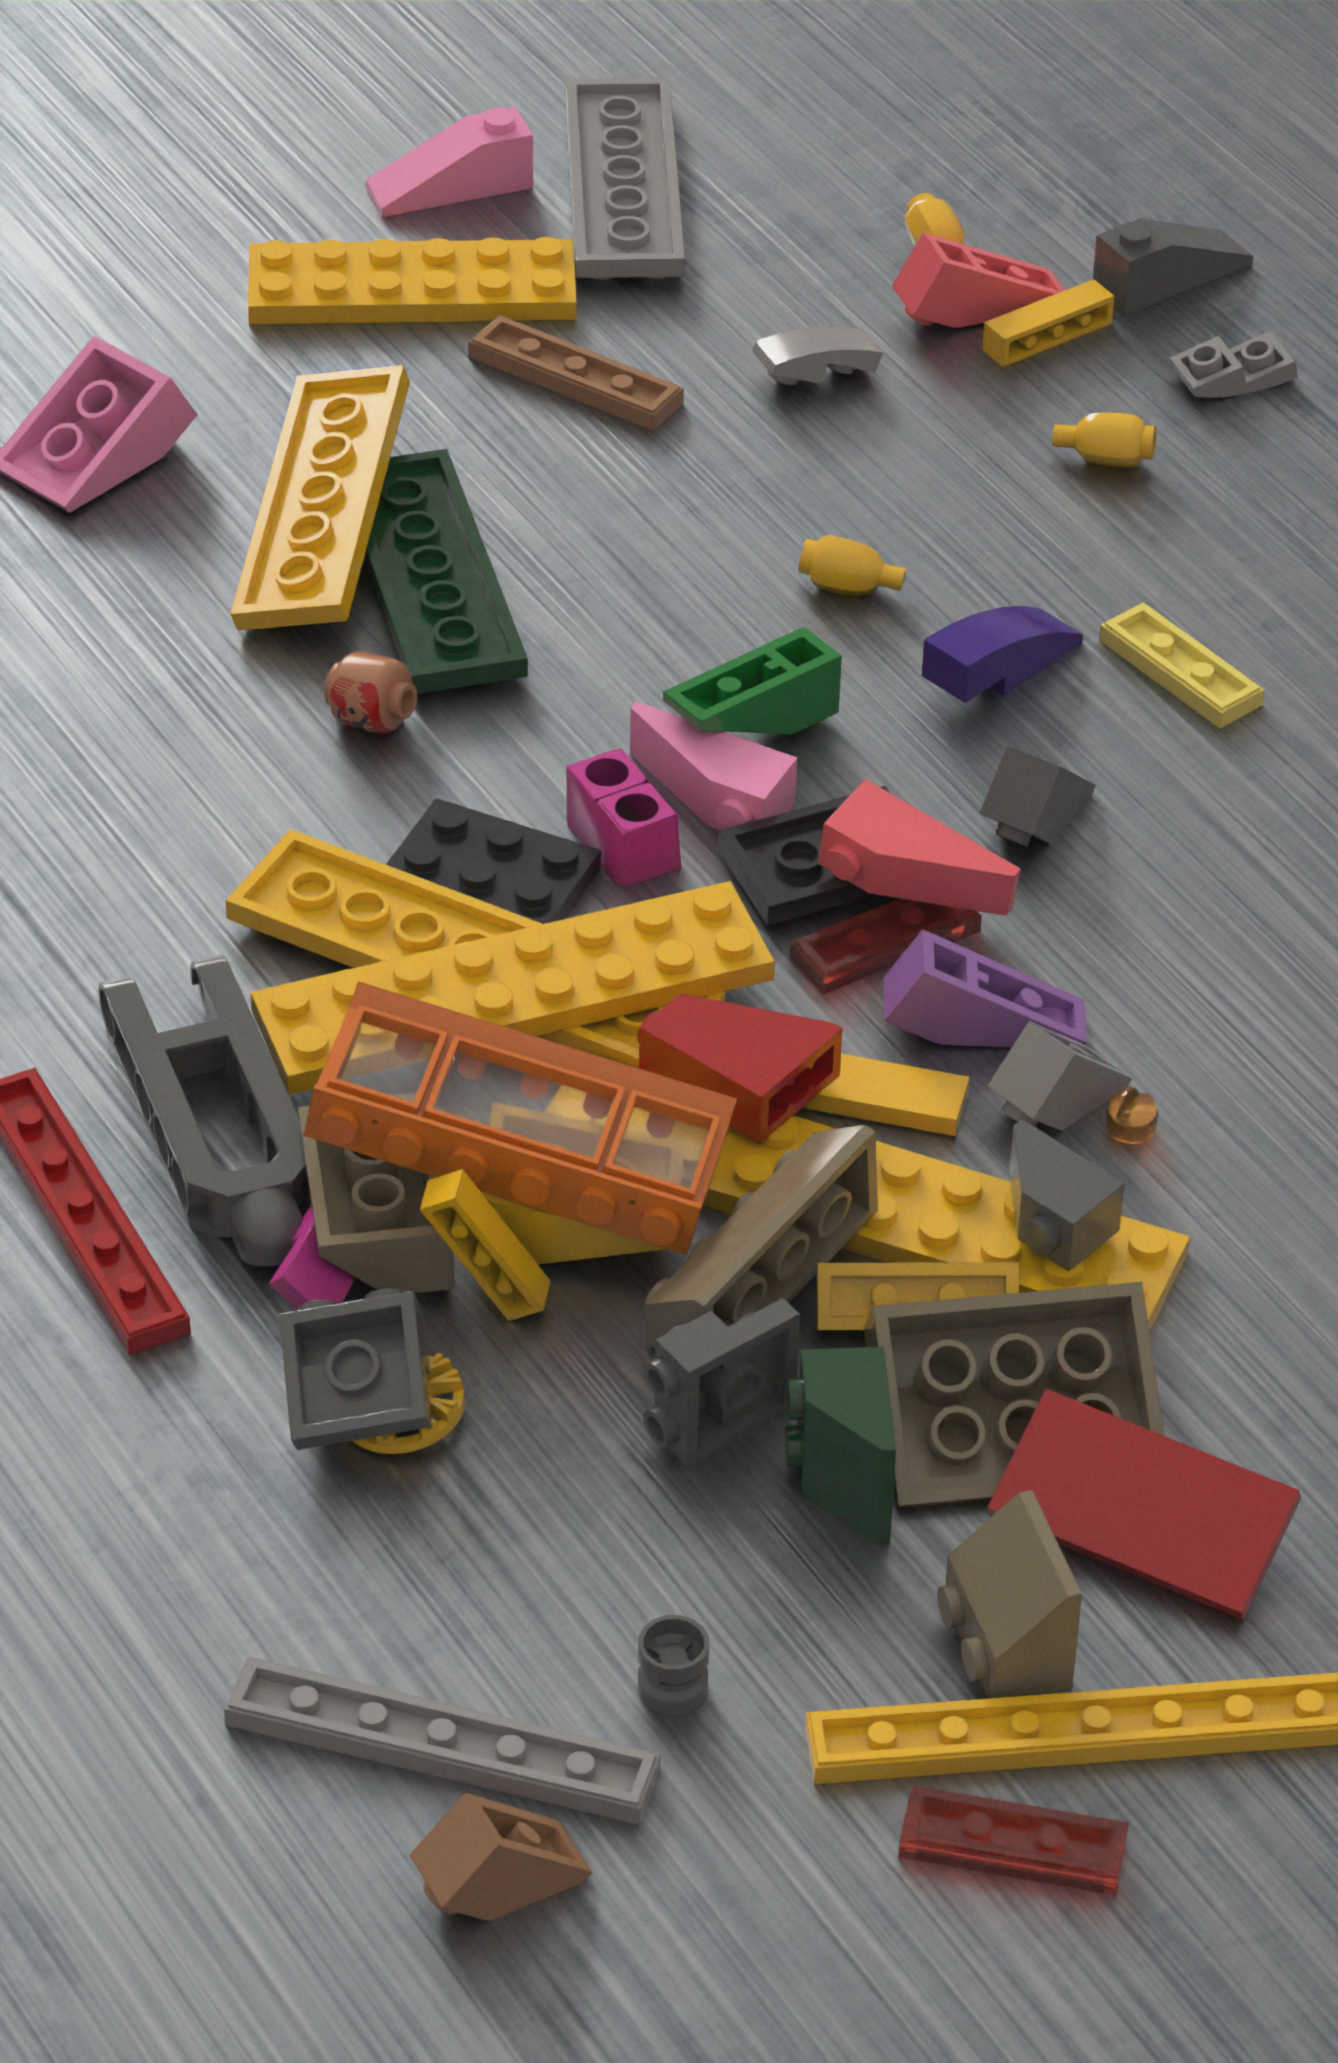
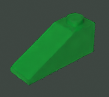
(764, 690)

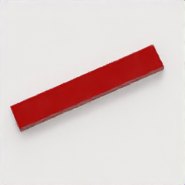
(87, 1216)

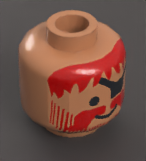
(370, 692)

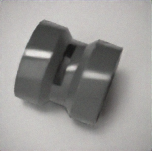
(673, 1665)

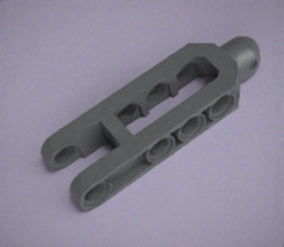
(254, 1204)

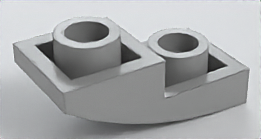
(808, 351)
(1250, 367)

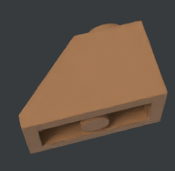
(495, 1859)

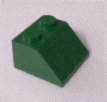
(844, 1436)

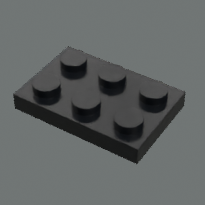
(498, 861)
(780, 864)

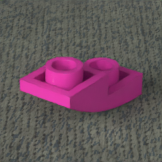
(305, 1274)

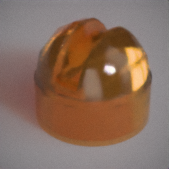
(1141, 1122)

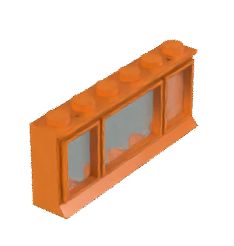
(521, 1117)

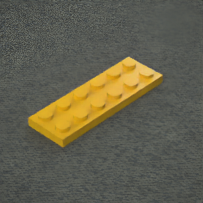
(411, 281)
(320, 499)

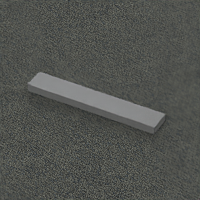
(443, 1740)

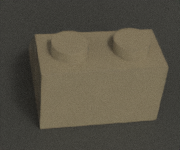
(1013, 1603)

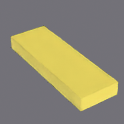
(1181, 665)

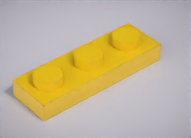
(851, 1289)

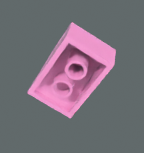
(96, 427)

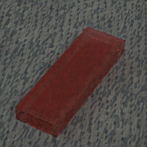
(875, 940)
(1013, 1840)

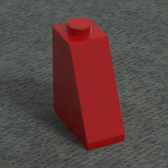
(744, 1052)

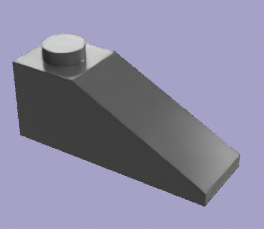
(1159, 259)

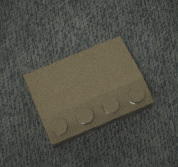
(977, 1366)

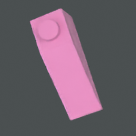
(463, 163)
(712, 771)

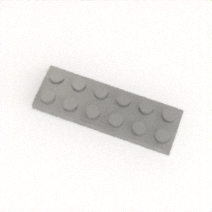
(624, 178)

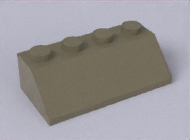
(775, 1235)

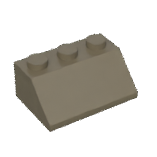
(373, 1220)

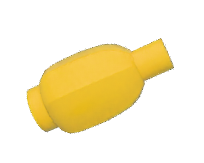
(932, 217)
(1109, 439)
(847, 567)

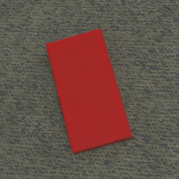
(1149, 1503)

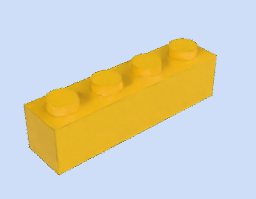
(1048, 323)
(485, 1245)

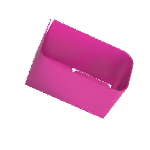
(628, 849)

